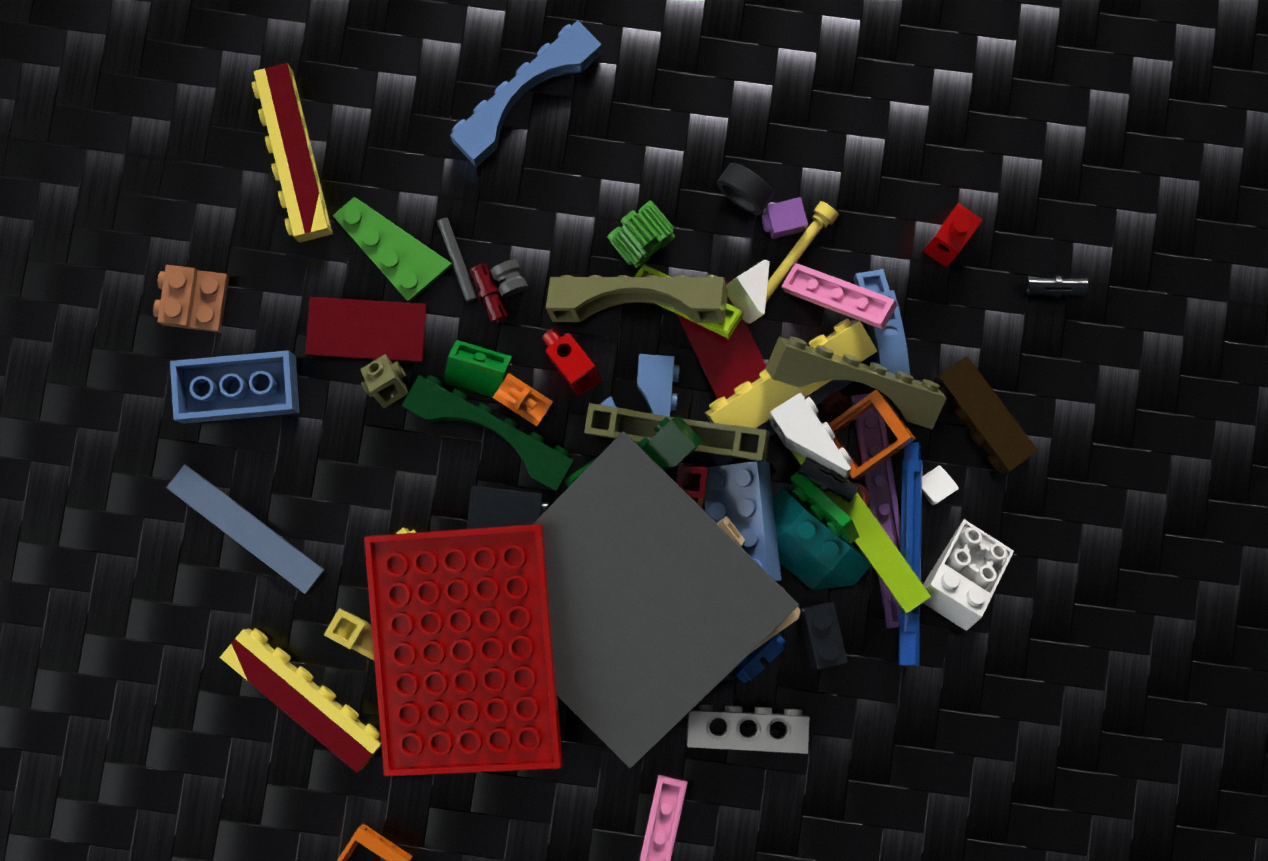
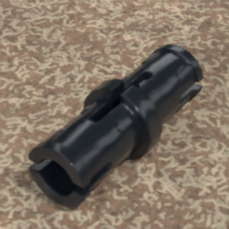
(1057, 286)
(828, 480)

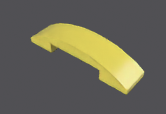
(351, 633)

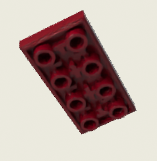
(366, 329)
(725, 360)

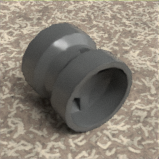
(509, 278)

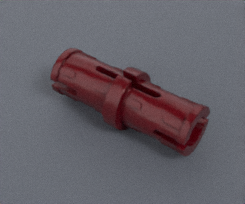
(489, 293)

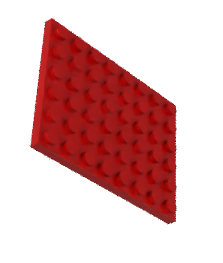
(463, 651)

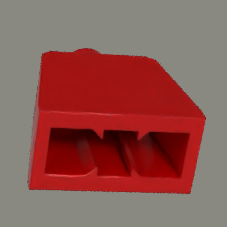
(953, 234)
(571, 362)

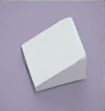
(937, 485)

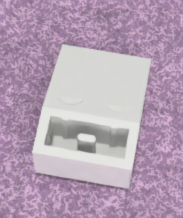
(804, 434)
(966, 575)

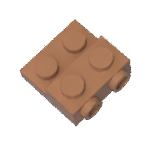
(191, 298)

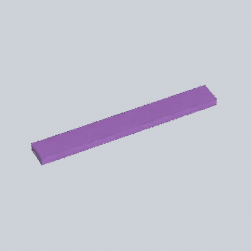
(880, 483)

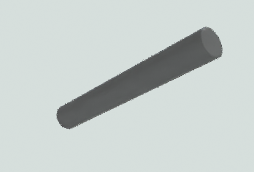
(456, 259)

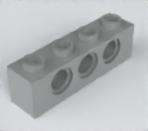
(792, 741)

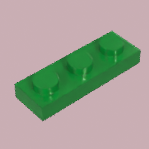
(824, 508)

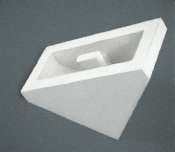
(750, 291)

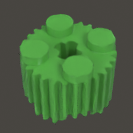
(642, 234)

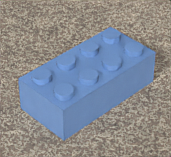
(234, 387)
(746, 498)

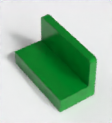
(476, 368)

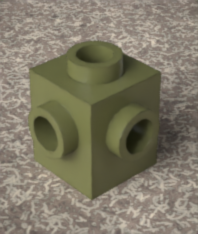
(384, 381)

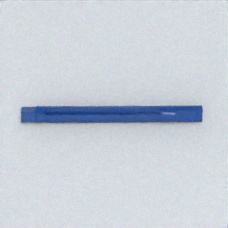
(911, 548)

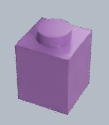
(785, 218)

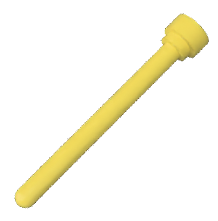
(823, 216)

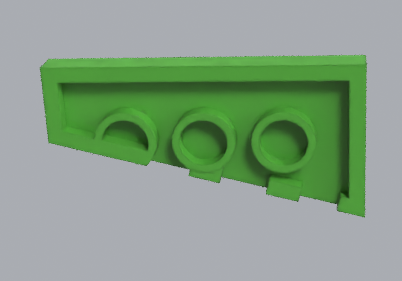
(395, 252)

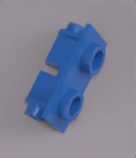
(751, 666)

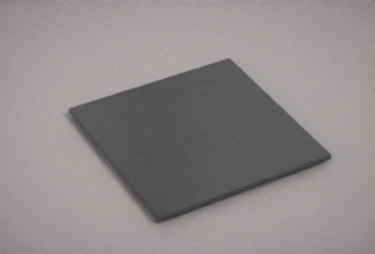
(646, 600)

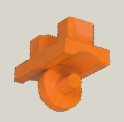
(522, 399)

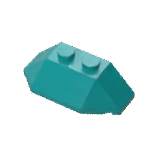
(811, 549)

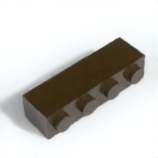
(985, 416)

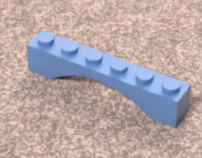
(566, 55)
(655, 383)

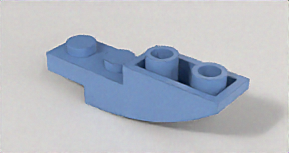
(891, 341)

